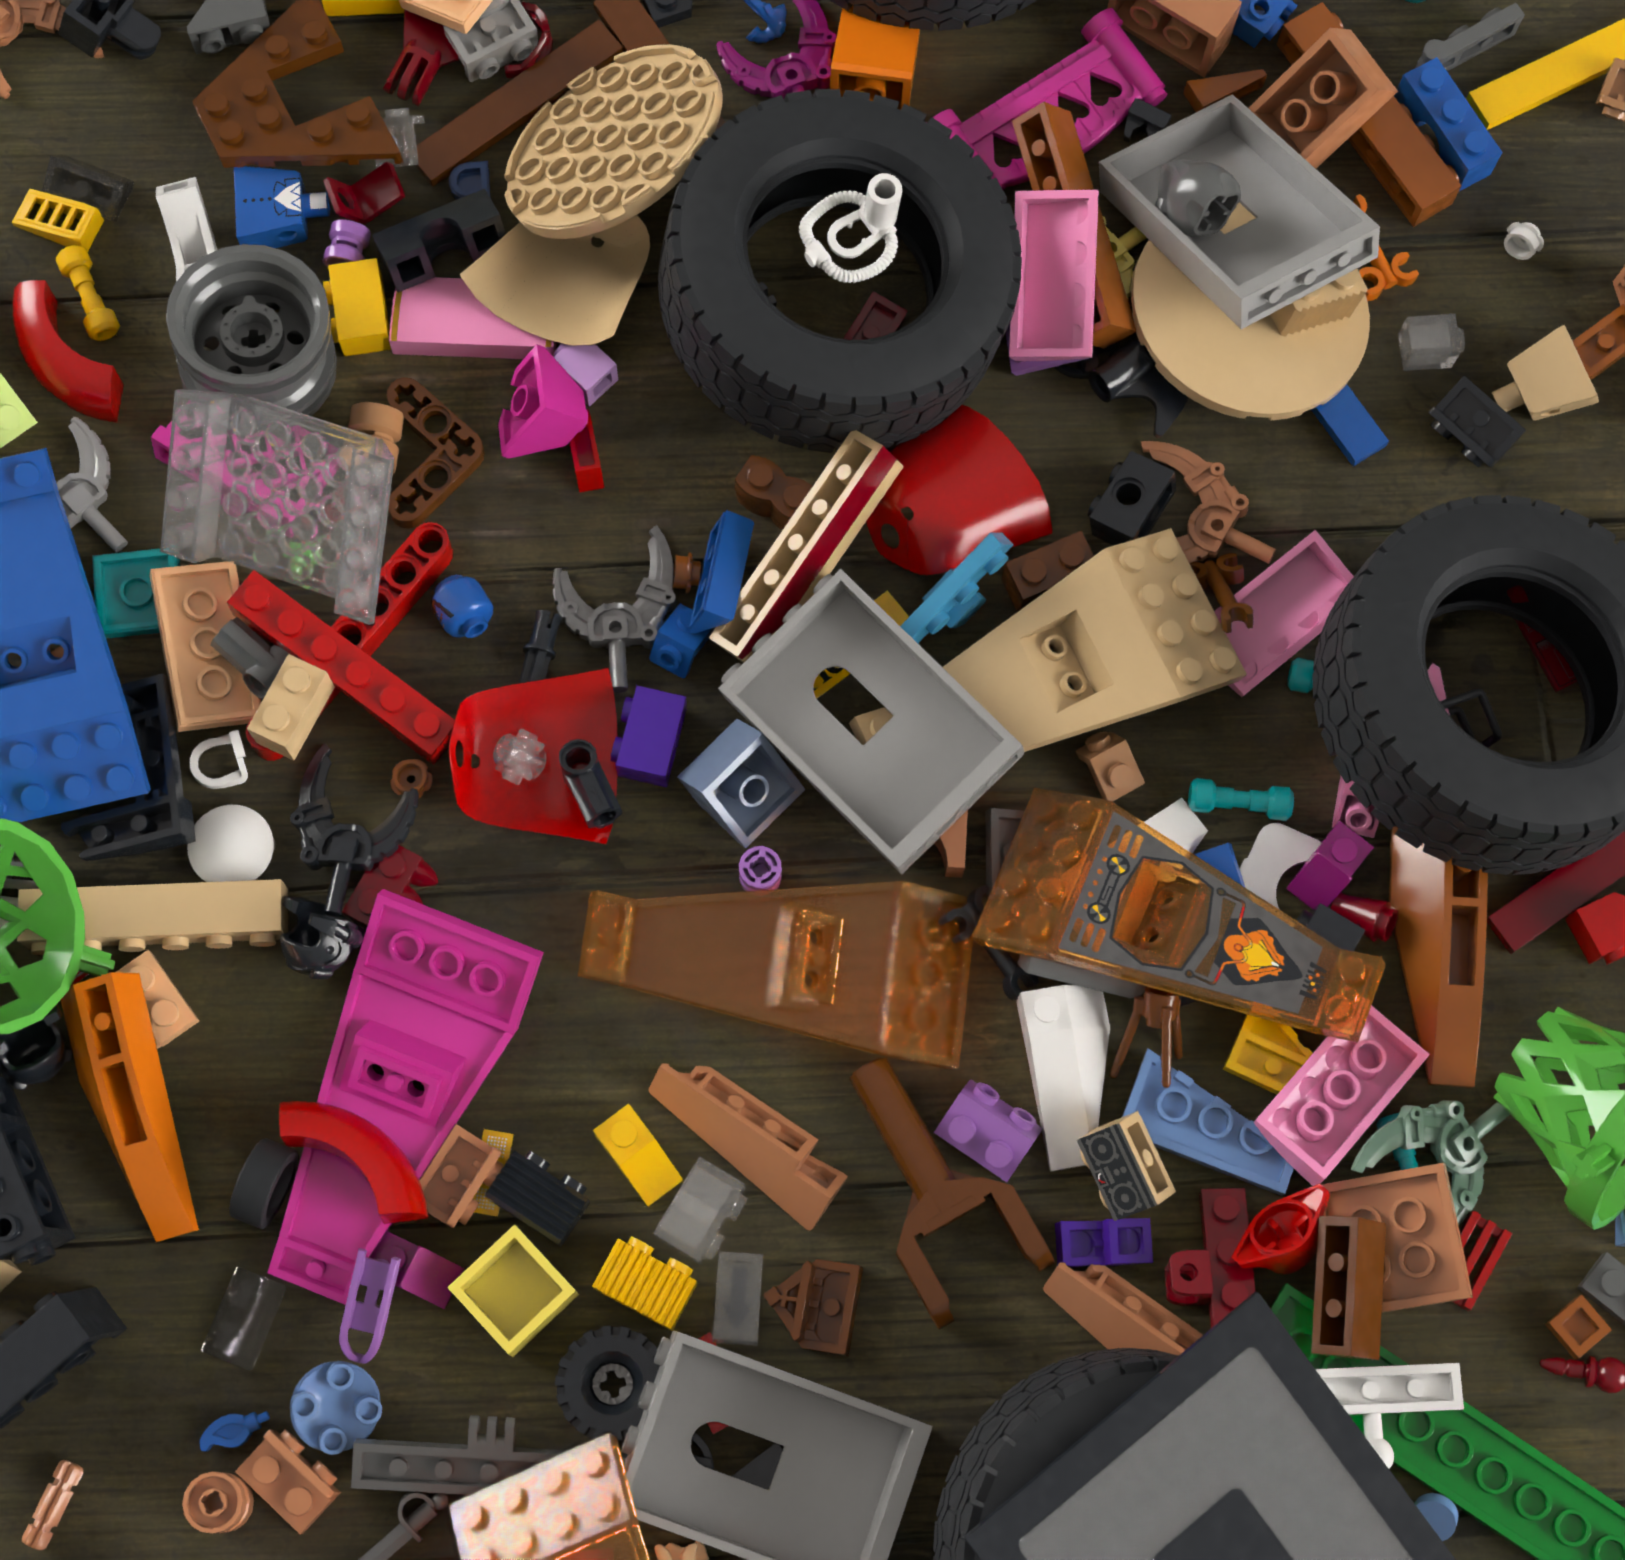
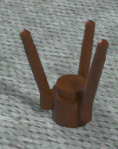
(1161, 1012)

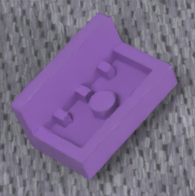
(989, 1129)

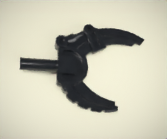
(344, 845)

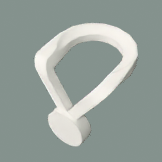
(232, 779)

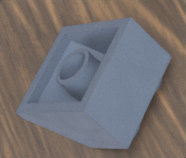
(741, 782)

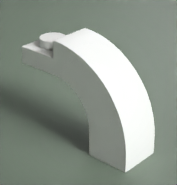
(185, 222)

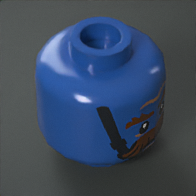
(461, 606)

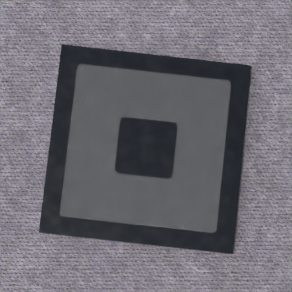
(1217, 1461)

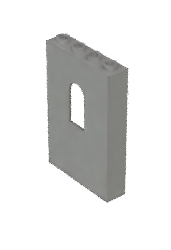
(1302, 224)
(918, 767)
(836, 1480)

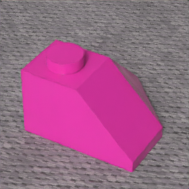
(544, 408)

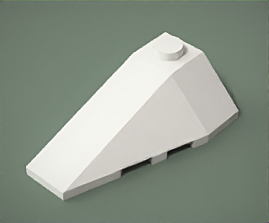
(1067, 1056)

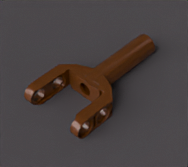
(938, 1192)

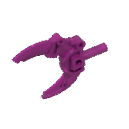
(793, 71)

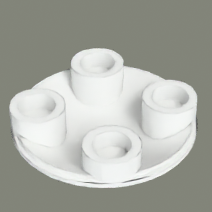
(231, 845)

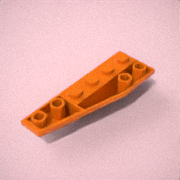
(129, 1096)

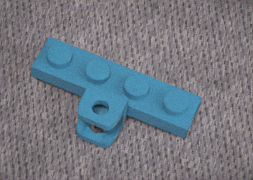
(955, 595)

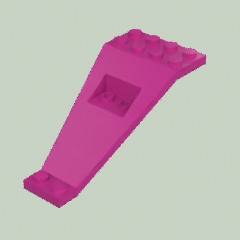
(429, 1007)

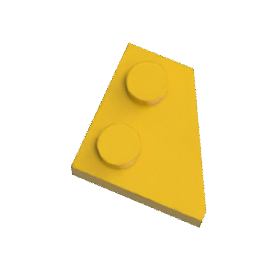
(1266, 1054)

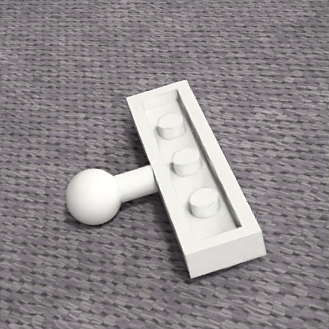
(1394, 1390)

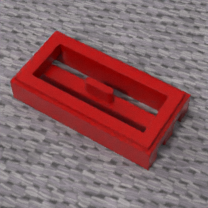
(1488, 1228)

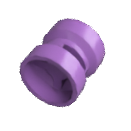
(347, 242)
(760, 877)

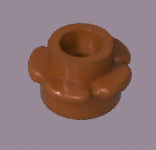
(686, 572)
(408, 768)

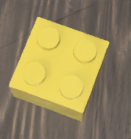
(513, 1291)

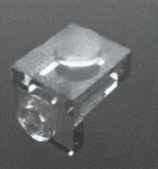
(402, 130)

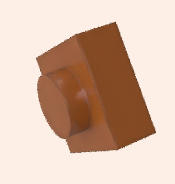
(1578, 1327)

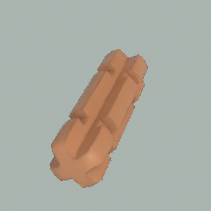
(52, 1505)

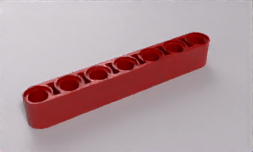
(398, 596)

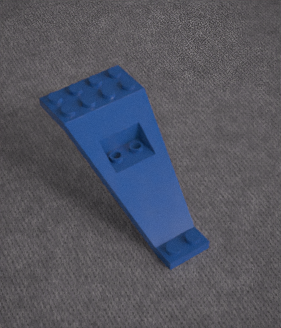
(64, 717)

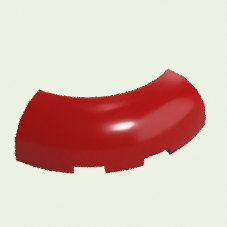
(74, 379)
(363, 1145)

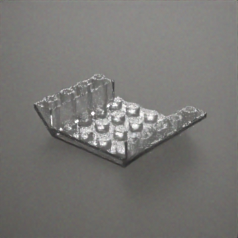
(278, 496)

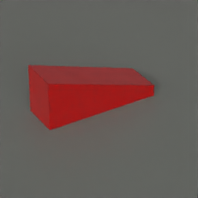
(586, 459)

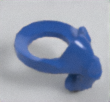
(773, 17)

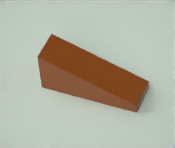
(1210, 90)

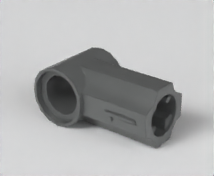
(249, 655)

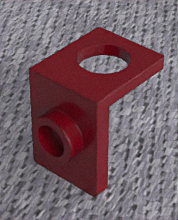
(367, 196)

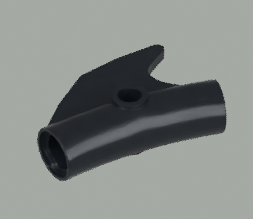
(1134, 375)

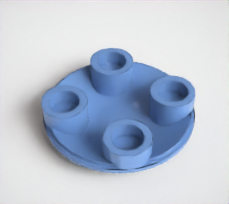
(335, 1406)

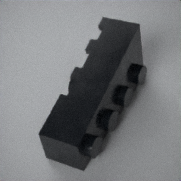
(51, 1343)

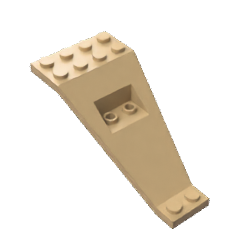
(1124, 633)

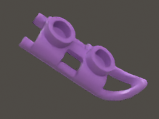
(367, 1315)

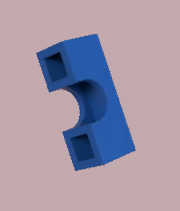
(1460, 133)

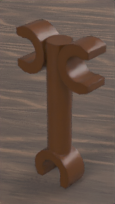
(1219, 576)

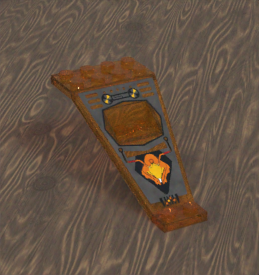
(1091, 892)

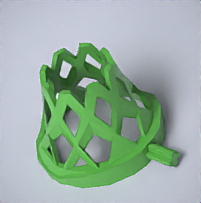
(53, 916)
(1586, 1167)

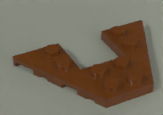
(251, 121)

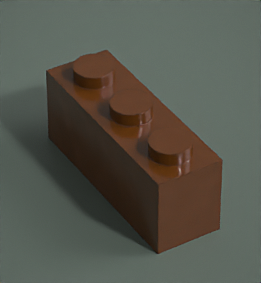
(1348, 1287)

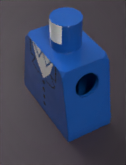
(274, 206)

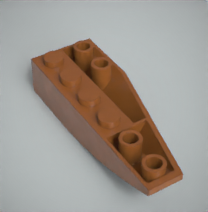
(1441, 956)

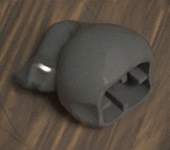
(1197, 196)

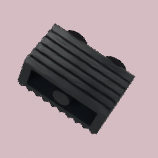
(538, 1197)

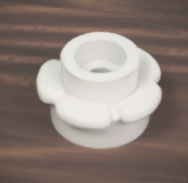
(1523, 240)

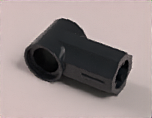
(589, 784)

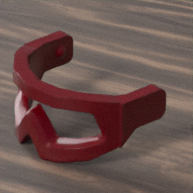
(543, 47)

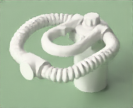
(877, 212)

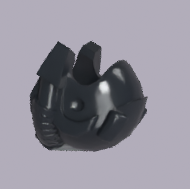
(318, 941)
(34, 1052)

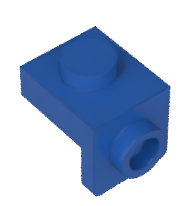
(676, 644)

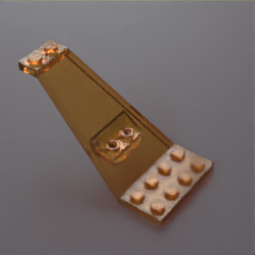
(878, 970)

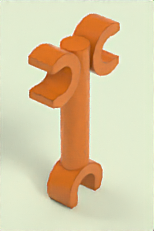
(1382, 273)

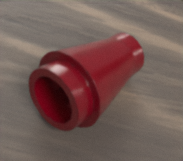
(1370, 914)

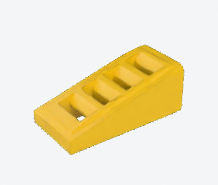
(85, 232)

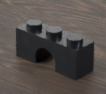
(412, 245)

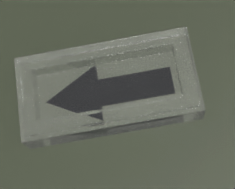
(737, 1298)

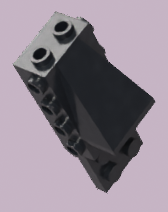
(29, 1205)

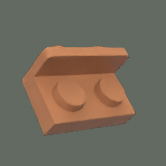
(289, 1480)

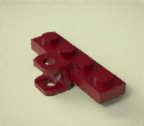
(1212, 1271)

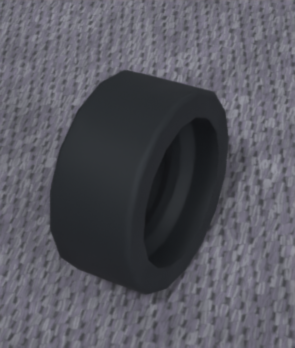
(263, 1183)

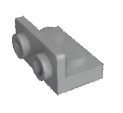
(495, 39)

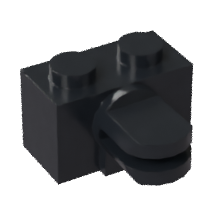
(93, 21)

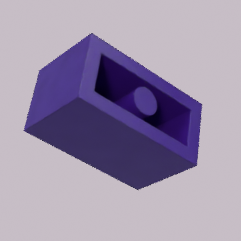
(650, 736)

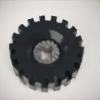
(586, 1367)

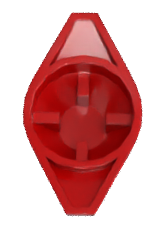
(1284, 1232)

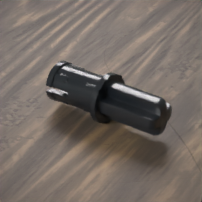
(540, 646)

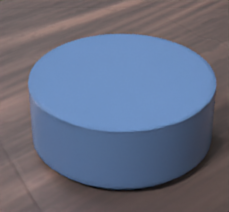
(1439, 1513)

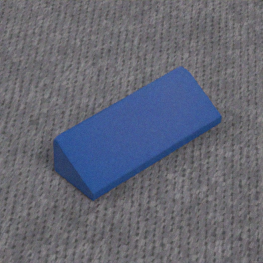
(722, 572)

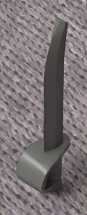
(409, 1525)

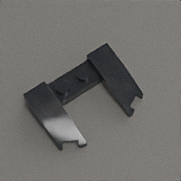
(159, 817)

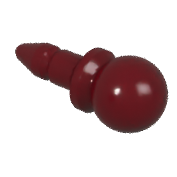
(1606, 1374)

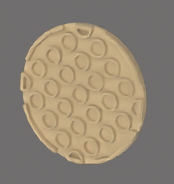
(612, 142)
(1236, 368)

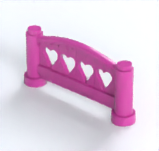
(1106, 56)

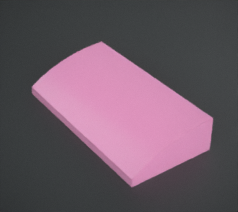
(1339, 1096)

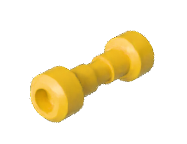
(76, 264)

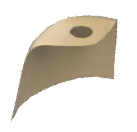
(562, 285)

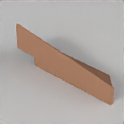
(752, 1139)
(1118, 1311)

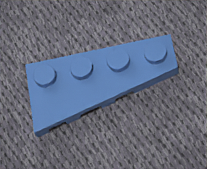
(1204, 1128)

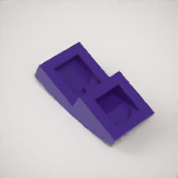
(1104, 1242)

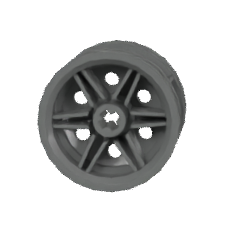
(229, 306)

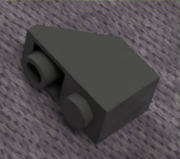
(227, 24)

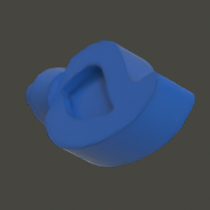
(232, 1430)

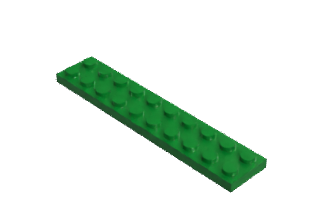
(1482, 1465)

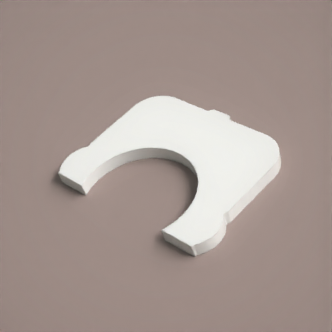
(1272, 854)

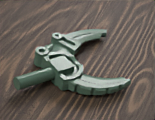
(1450, 1141)

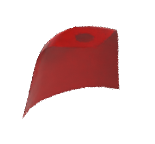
(961, 487)
(557, 713)

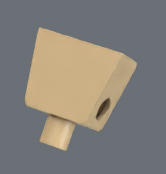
(1548, 378)

